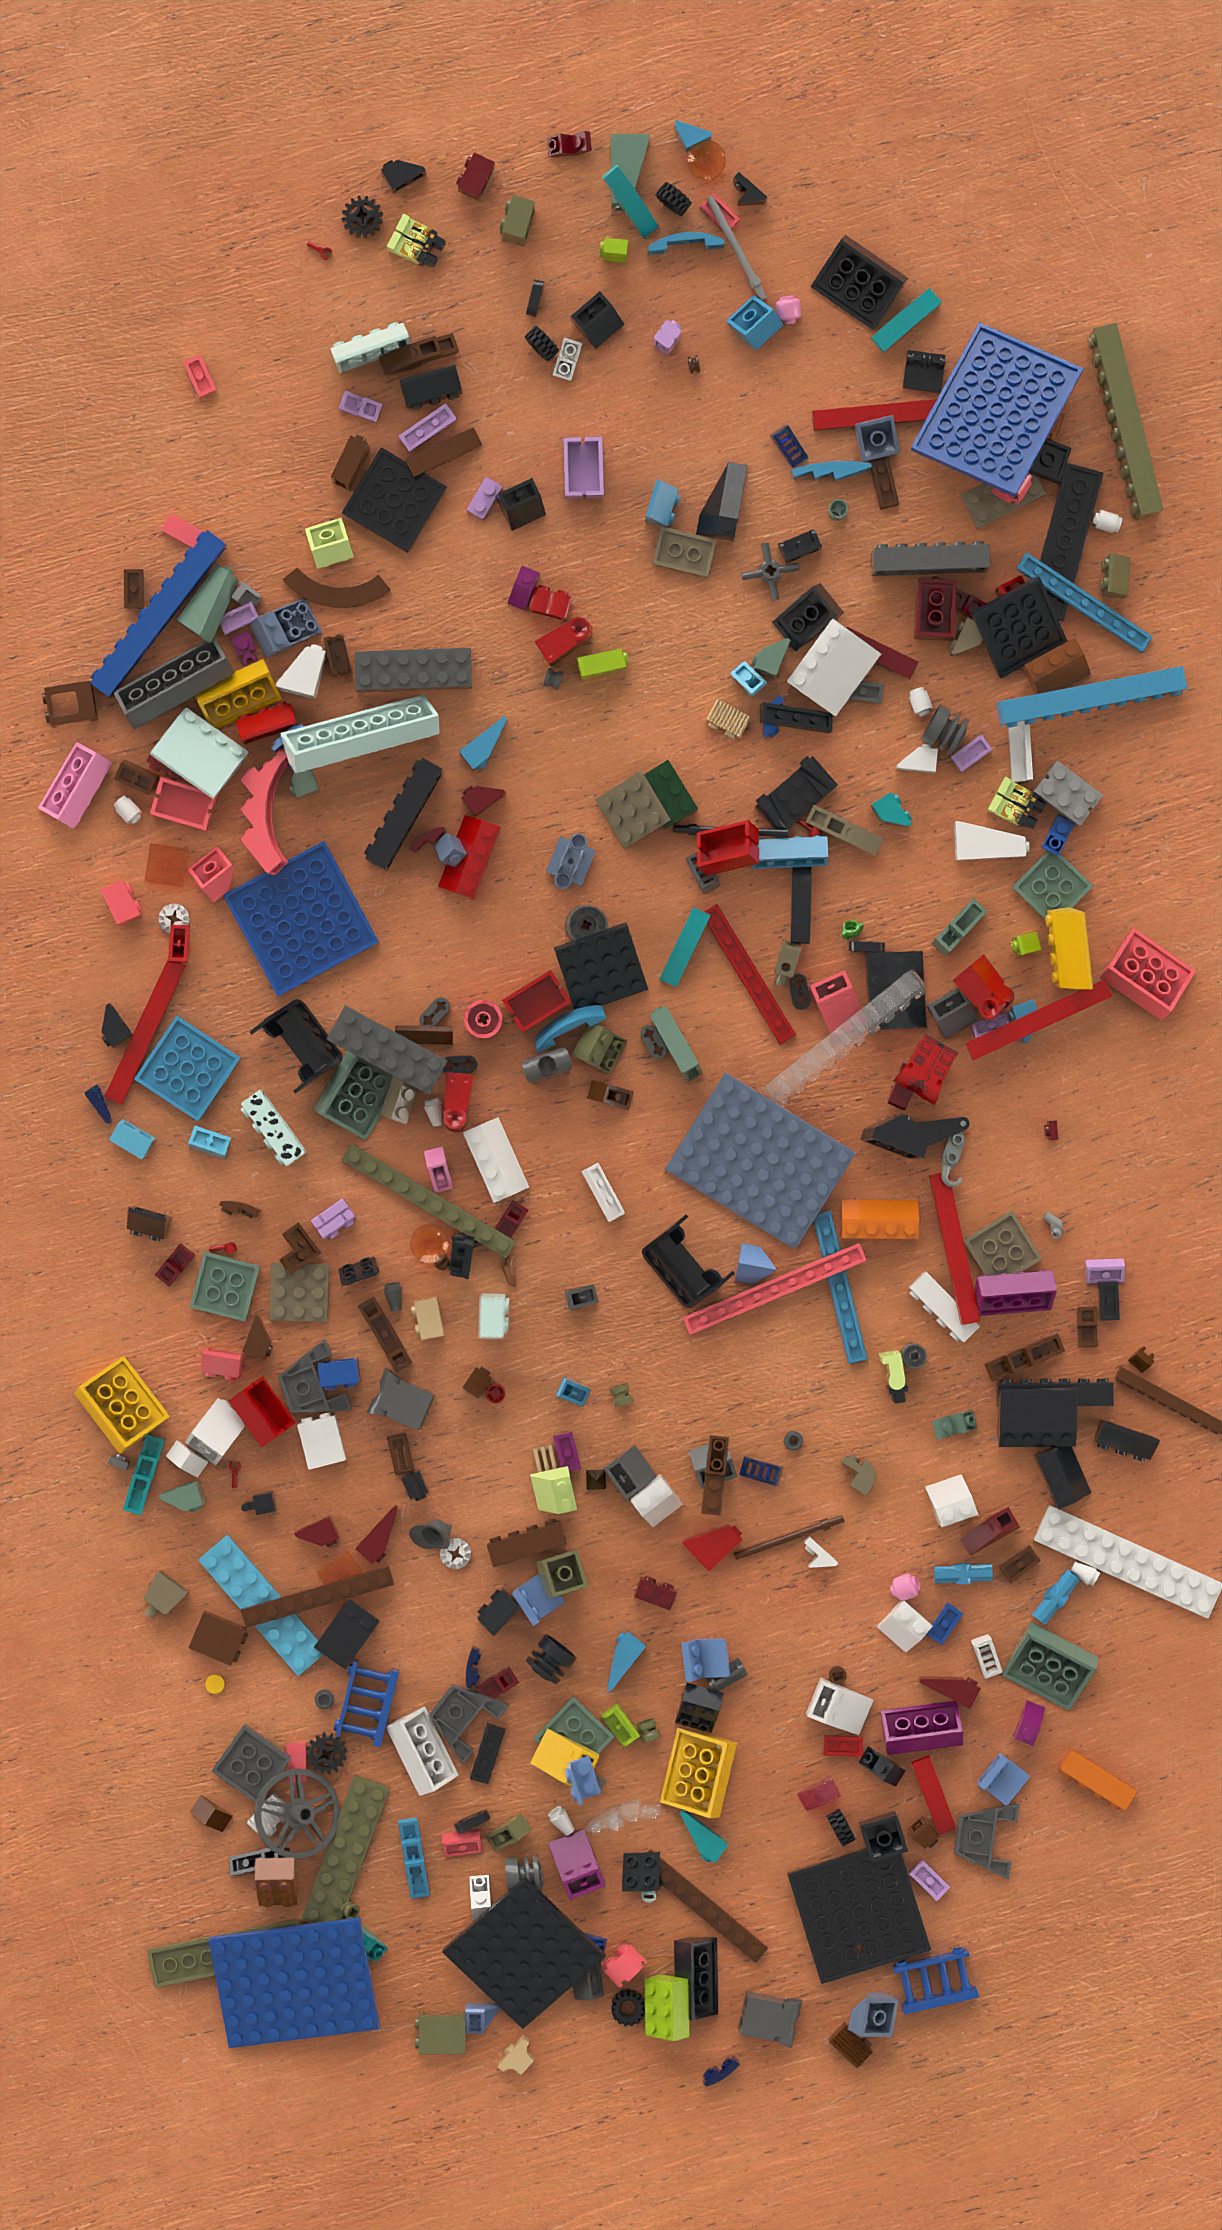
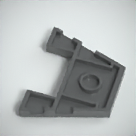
(303, 1387)
(457, 1711)
(977, 1834)

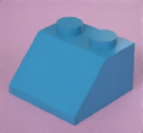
(755, 322)
(661, 504)

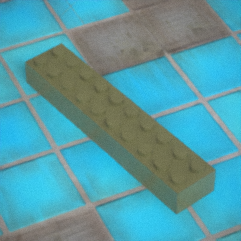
(1125, 422)

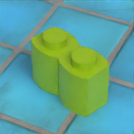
(614, 250)

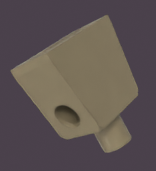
(789, 954)
(163, 1594)

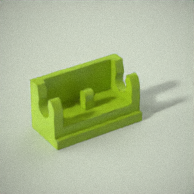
(620, 1725)

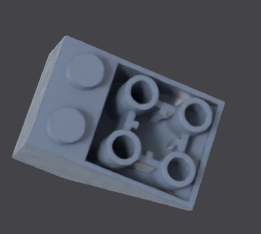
(285, 627)

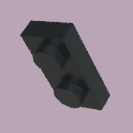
(1109, 1300)

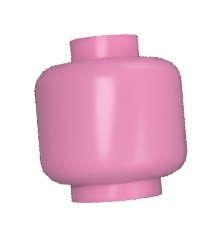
(788, 309)
(905, 1587)

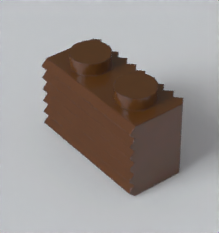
(851, 2045)

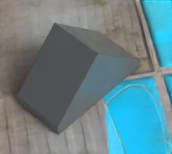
(581, 1297)

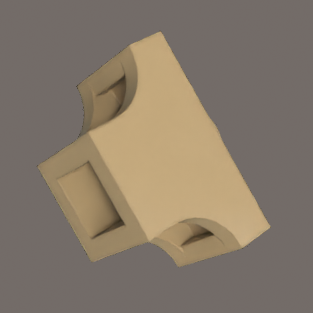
(517, 2056)

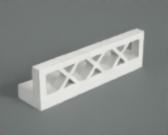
(1020, 753)

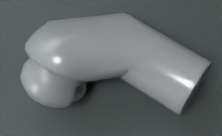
(1055, 1224)

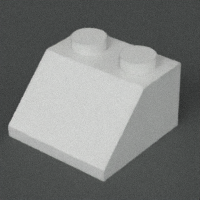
(904, 1626)

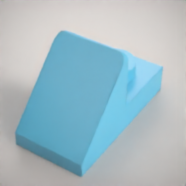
(748, 678)

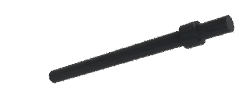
(692, 829)

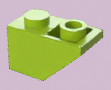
(1025, 944)

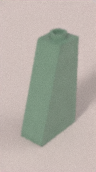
(629, 154)
(209, 603)
(676, 1043)

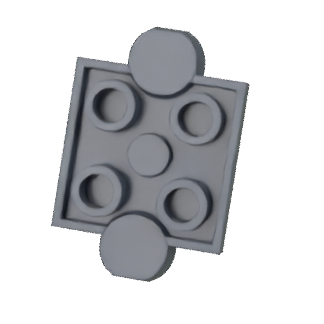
(570, 861)

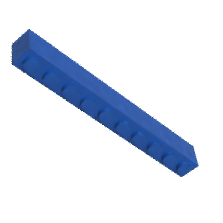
(158, 614)

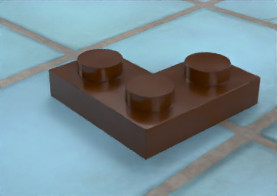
(303, 1249)

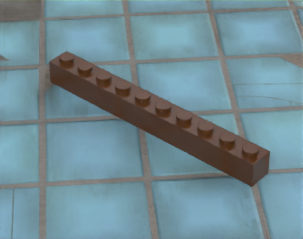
(1170, 1400)

